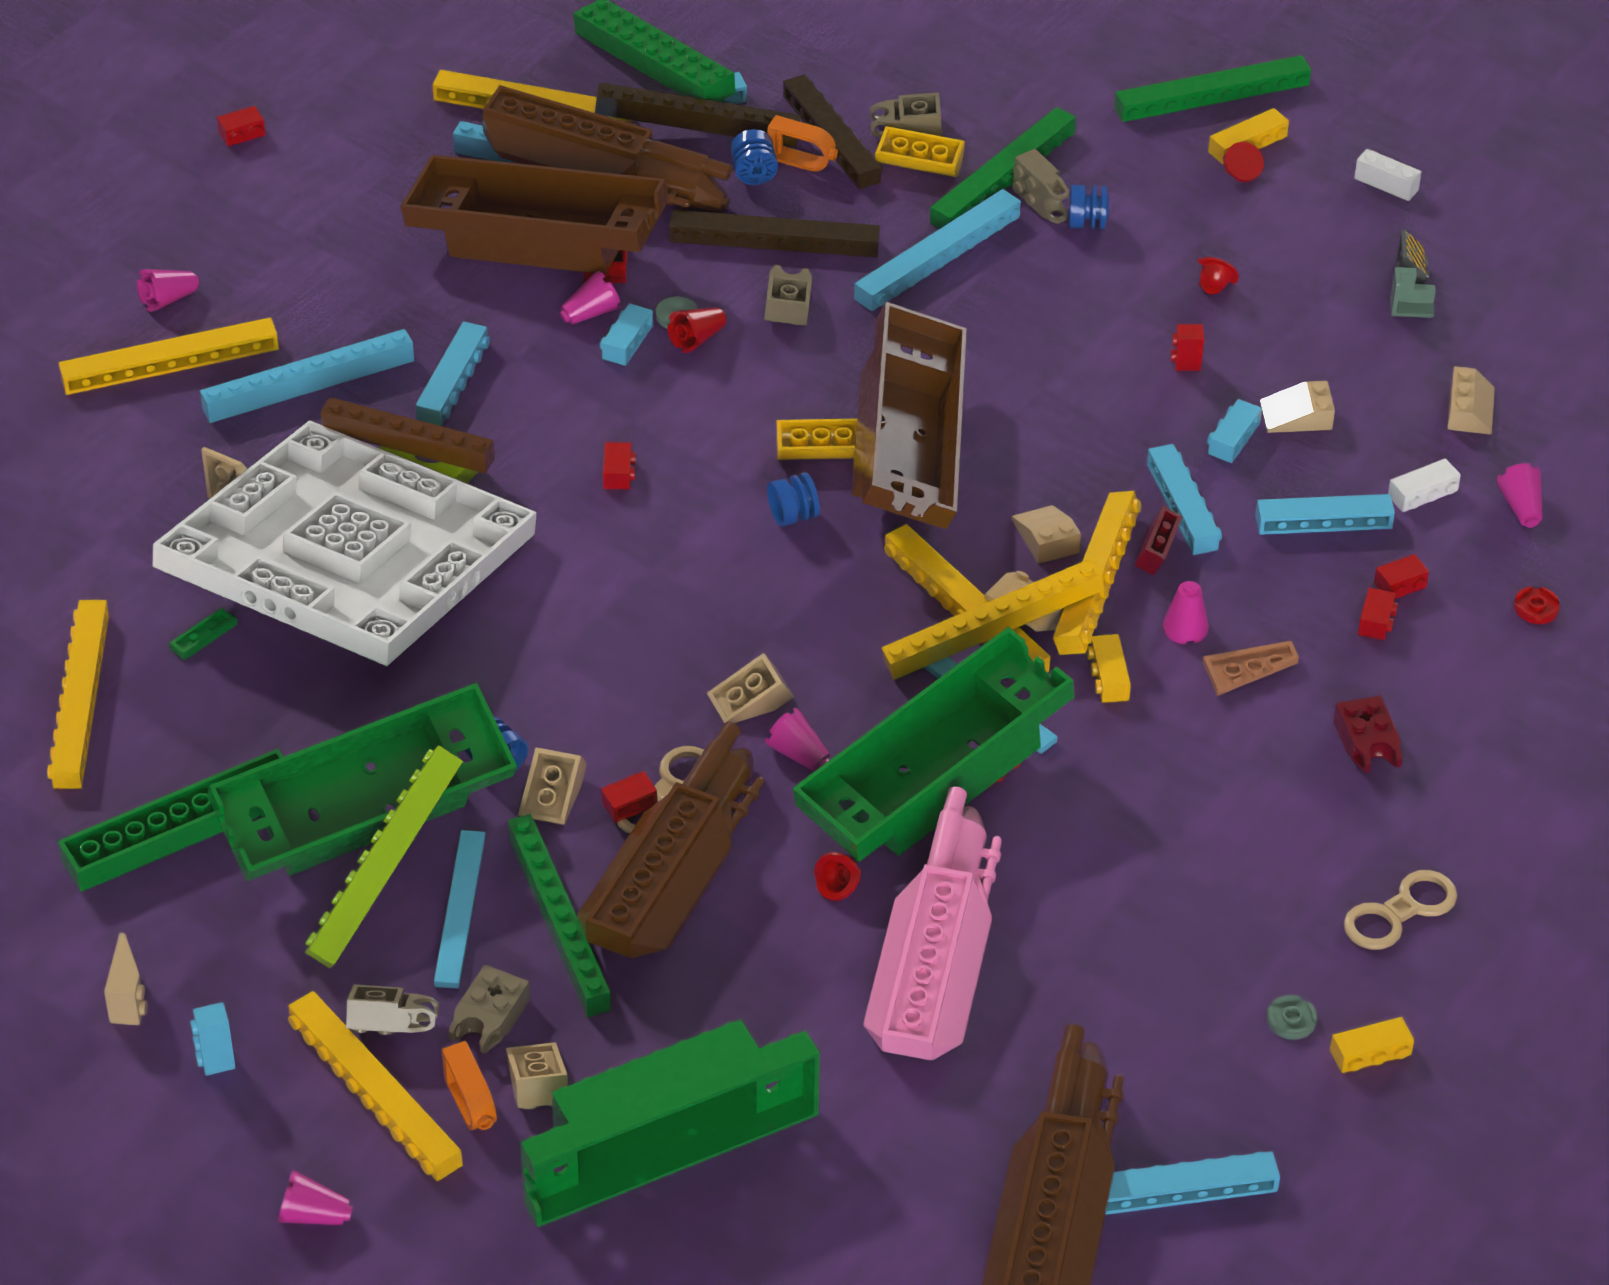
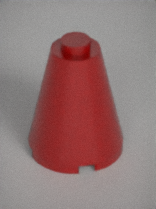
(694, 327)

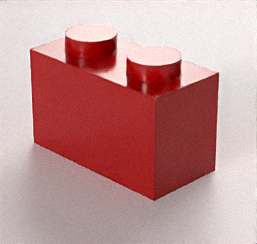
(241, 126)
(1188, 347)
(617, 465)
(1402, 576)
(1377, 614)
(629, 796)

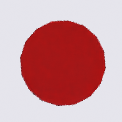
(1243, 162)
(1536, 605)

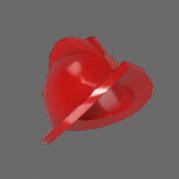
(1216, 274)
(836, 876)

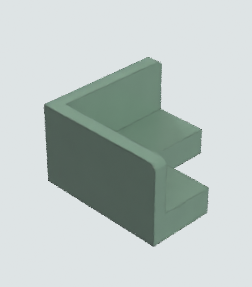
(1410, 298)

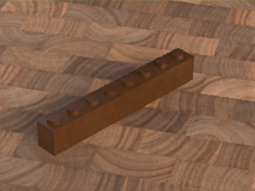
(409, 435)

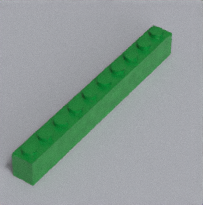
(1212, 88)
(998, 171)
(559, 916)

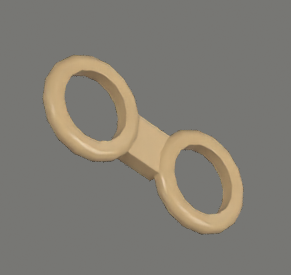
(667, 780)
(1400, 909)

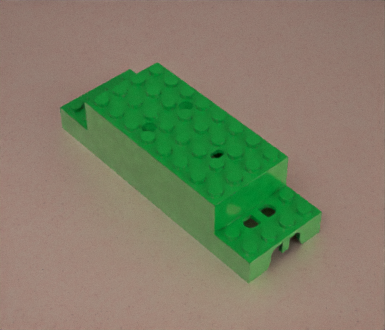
(932, 742)
(345, 793)
(666, 1116)

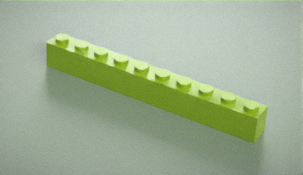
(383, 857)

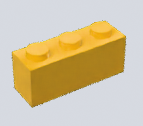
(1109, 668)
(1371, 1045)

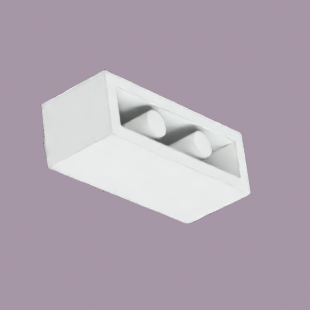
(1387, 174)
(1424, 485)

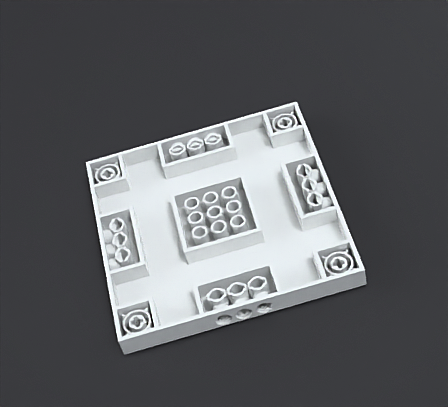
(345, 541)

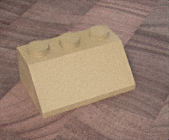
(1470, 402)
(1014, 581)

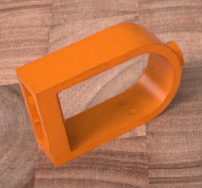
(783, 126)
(468, 1087)

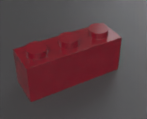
(1158, 540)

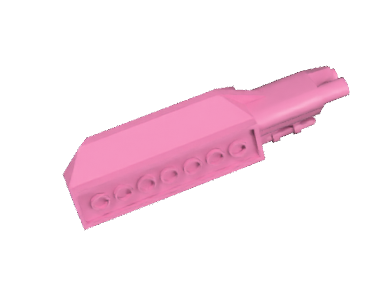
(936, 941)

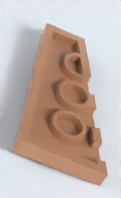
(1244, 666)

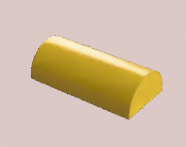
(920, 151)
(816, 439)

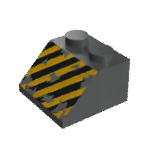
(1412, 255)

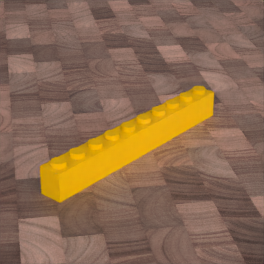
(478, 90)
(168, 356)
(1106, 548)
(943, 579)
(992, 618)
(79, 695)
(375, 1086)

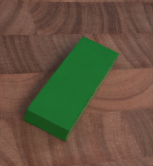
(203, 633)

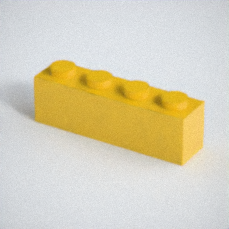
(1258, 131)

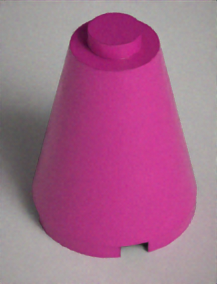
(164, 287)
(590, 300)
(1523, 492)
(1187, 615)
(798, 741)
(313, 1203)

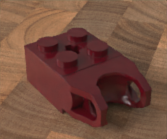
(1367, 731)

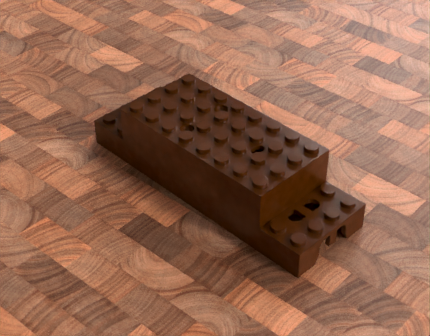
(534, 212)
(898, 402)

